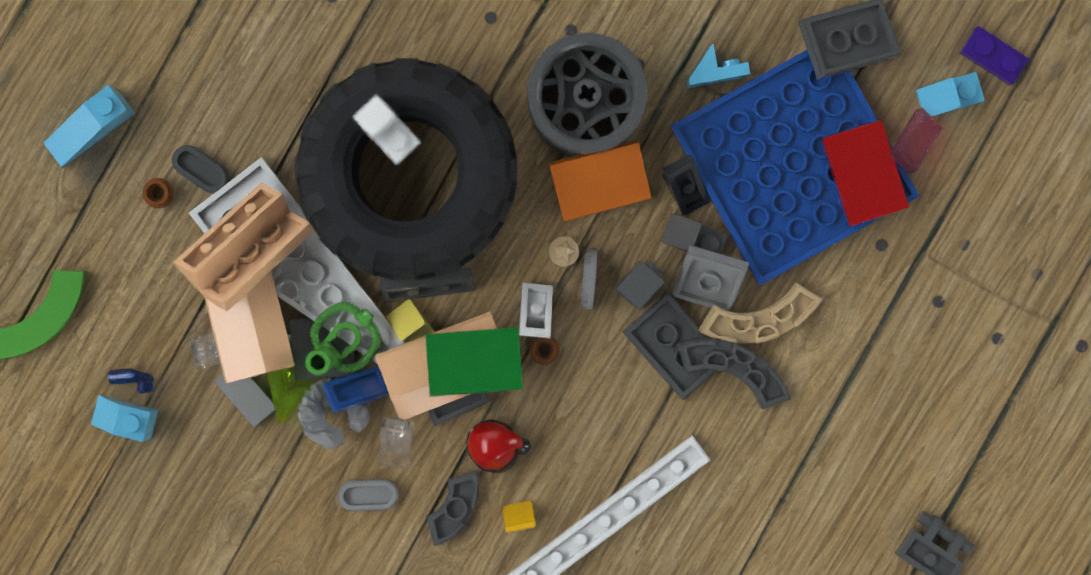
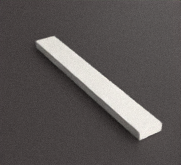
(616, 511)

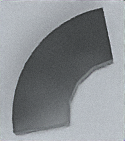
(456, 509)

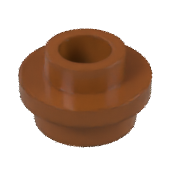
(151, 186)
(541, 359)

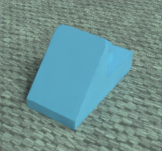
(709, 73)
(950, 94)

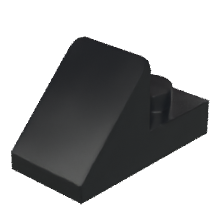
(685, 185)

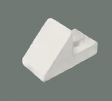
(386, 129)
(535, 310)

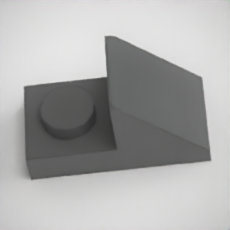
(682, 232)

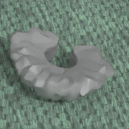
(312, 417)

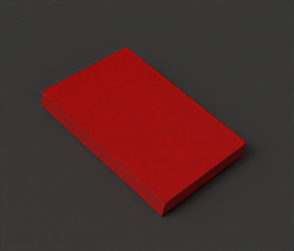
(865, 173)

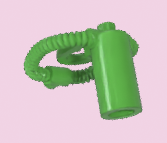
(326, 355)

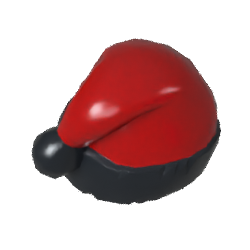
(495, 446)

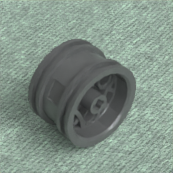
(591, 81)

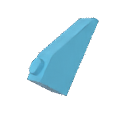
(89, 125)

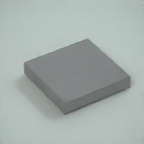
(710, 278)

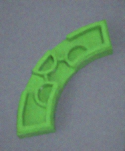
(48, 319)

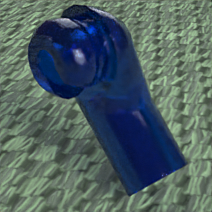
(129, 375)

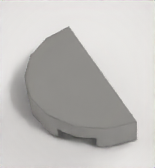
(589, 279)

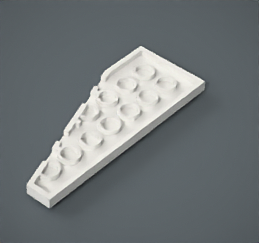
(311, 274)

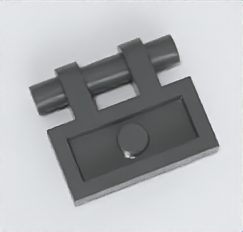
(928, 557)

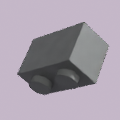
(640, 283)

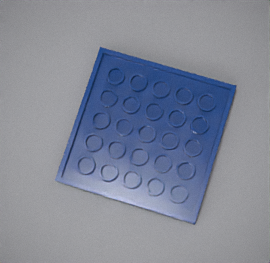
(768, 164)

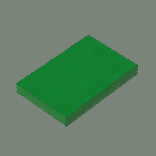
(474, 362)

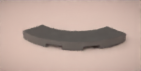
(738, 361)

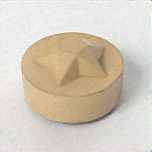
(563, 251)

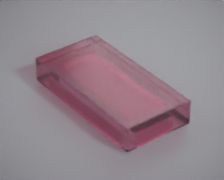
(915, 140)

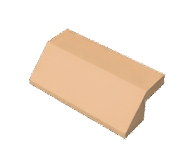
(243, 247)
(251, 334)
(407, 371)

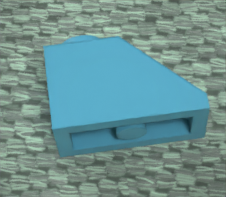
(124, 418)

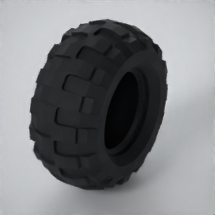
(332, 154)

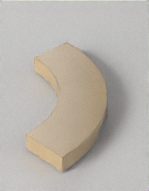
(764, 323)

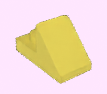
(409, 322)

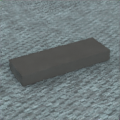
(449, 283)

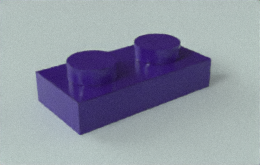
(994, 55)

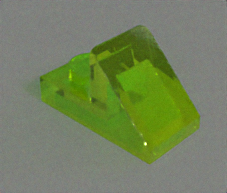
(284, 399)

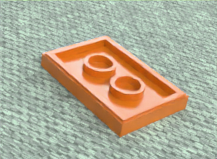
(600, 180)

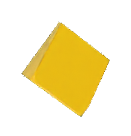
(519, 516)

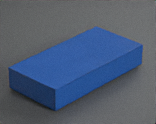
(355, 389)

